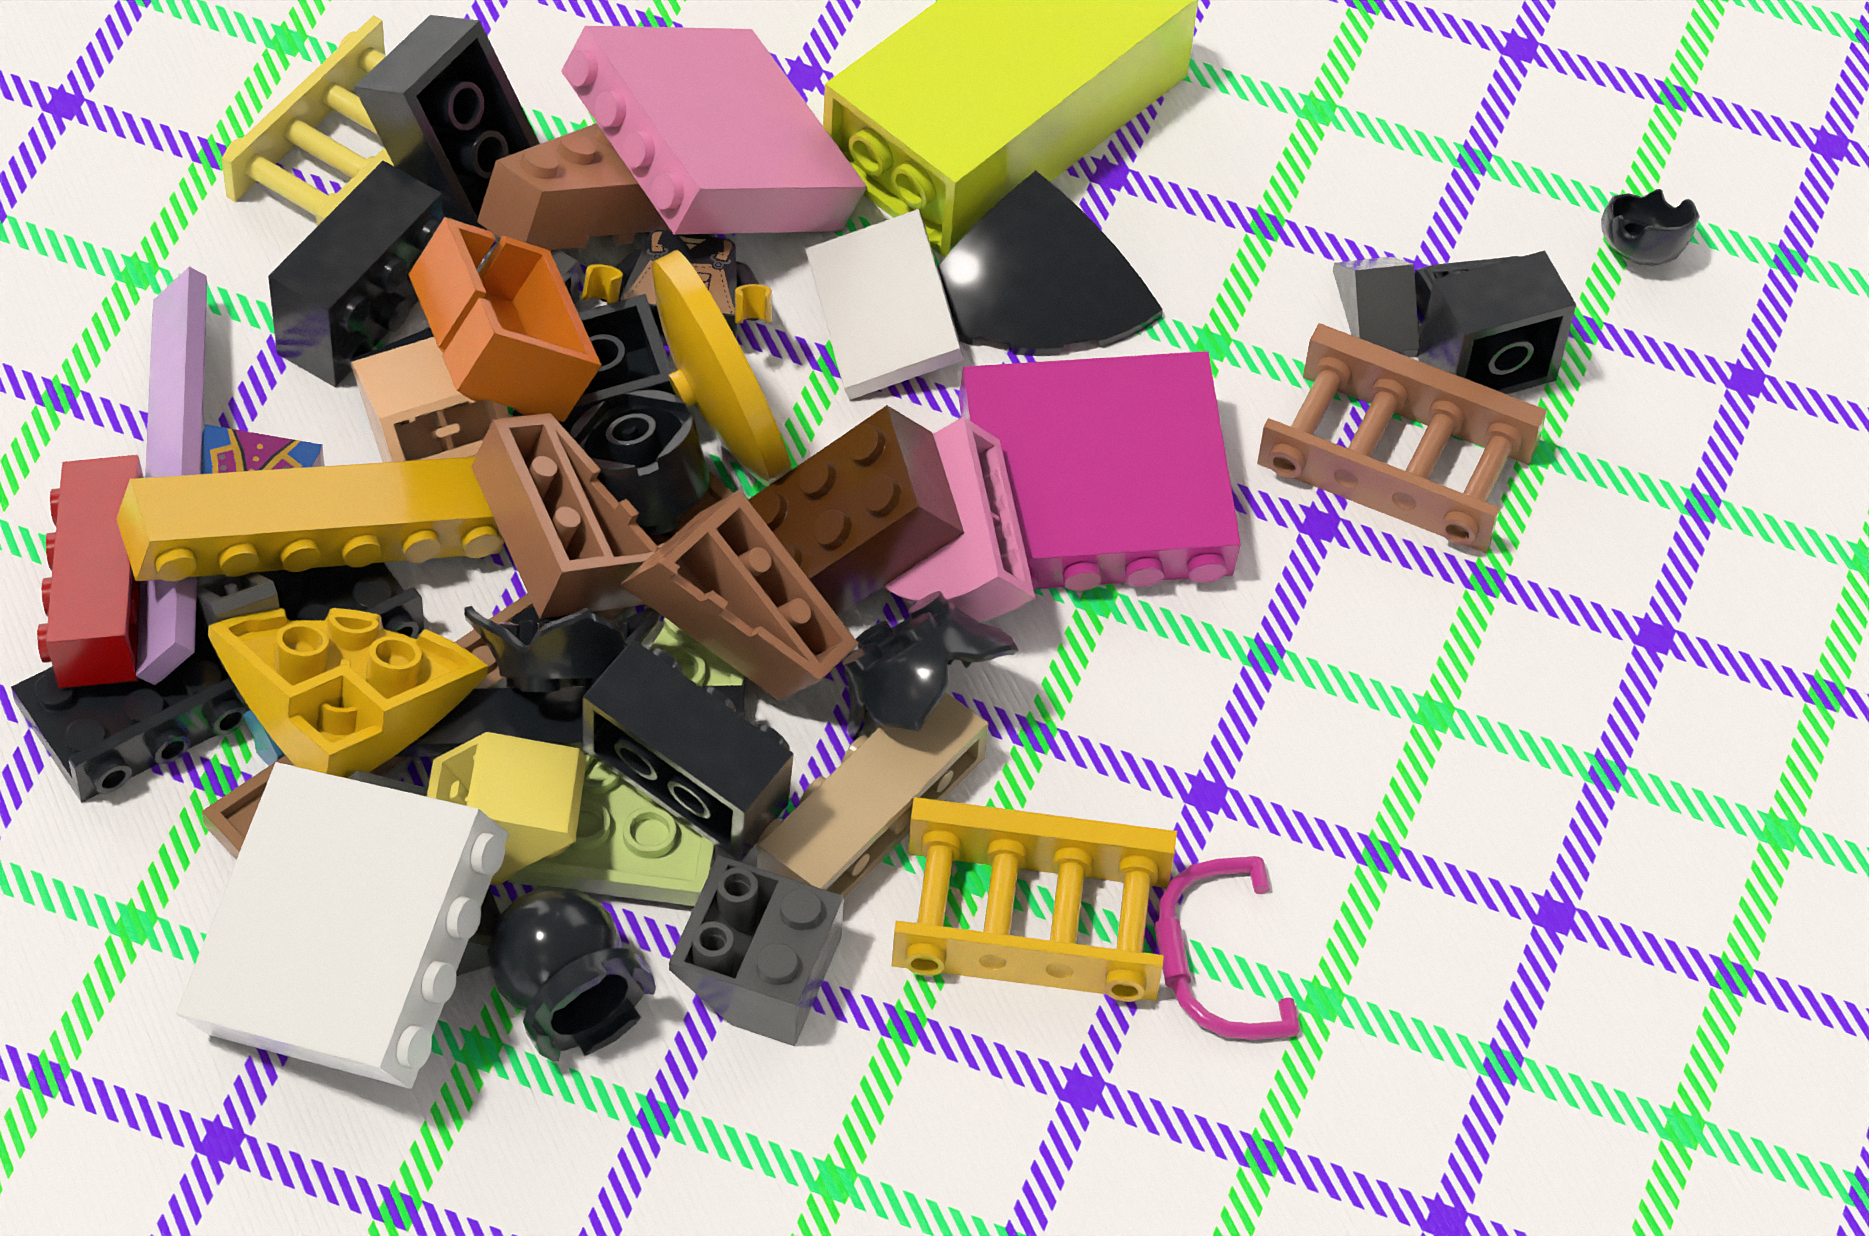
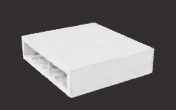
(344, 924)

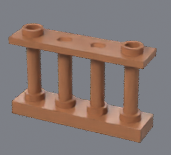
(1417, 392)

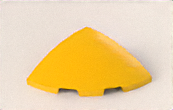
(343, 686)

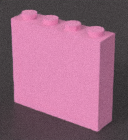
(713, 130)

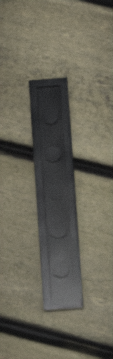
(536, 716)

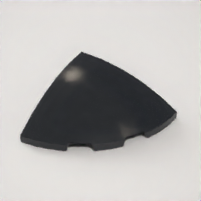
(1043, 277)

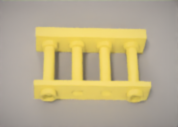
(293, 124)

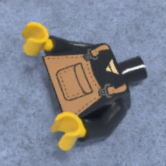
(713, 259)

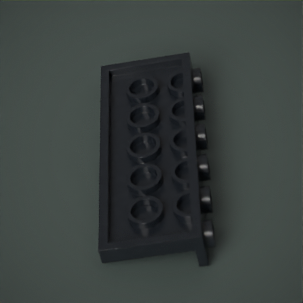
(124, 728)

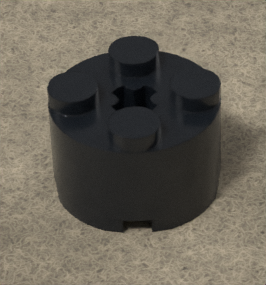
(647, 455)

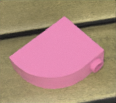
(987, 564)

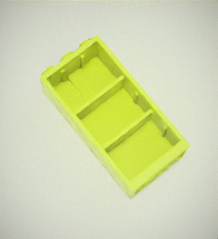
(993, 91)

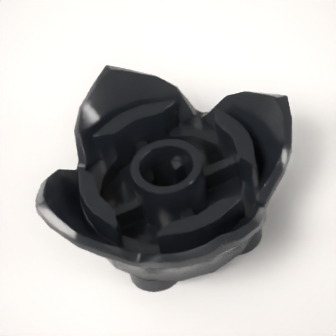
(571, 647)
(904, 668)

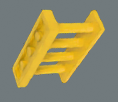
(1039, 843)

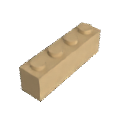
(867, 802)

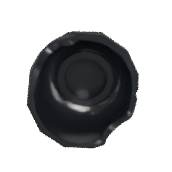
(1648, 227)

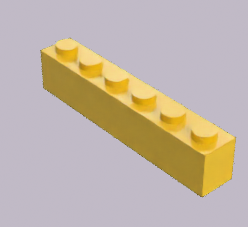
(305, 518)

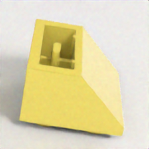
(522, 786)

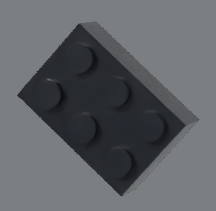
(446, 111)
(352, 273)
(687, 748)

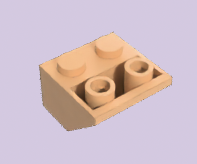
(417, 407)

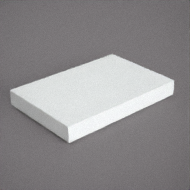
(884, 304)

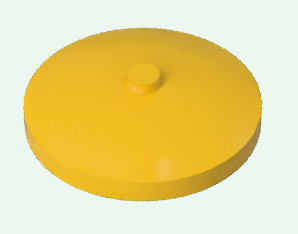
(715, 370)

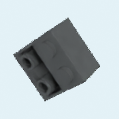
(759, 947)

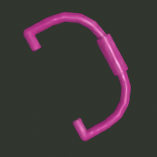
(1175, 961)

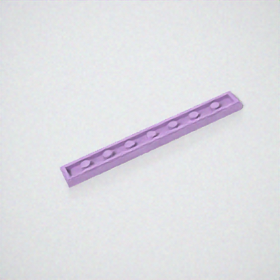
(173, 449)

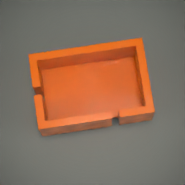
(509, 327)

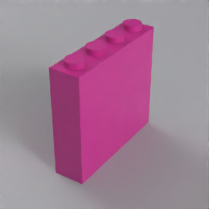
(1112, 466)

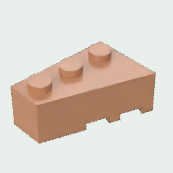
(566, 194)
(558, 518)
(744, 599)

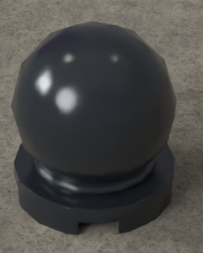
(566, 971)

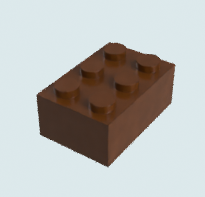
(863, 508)

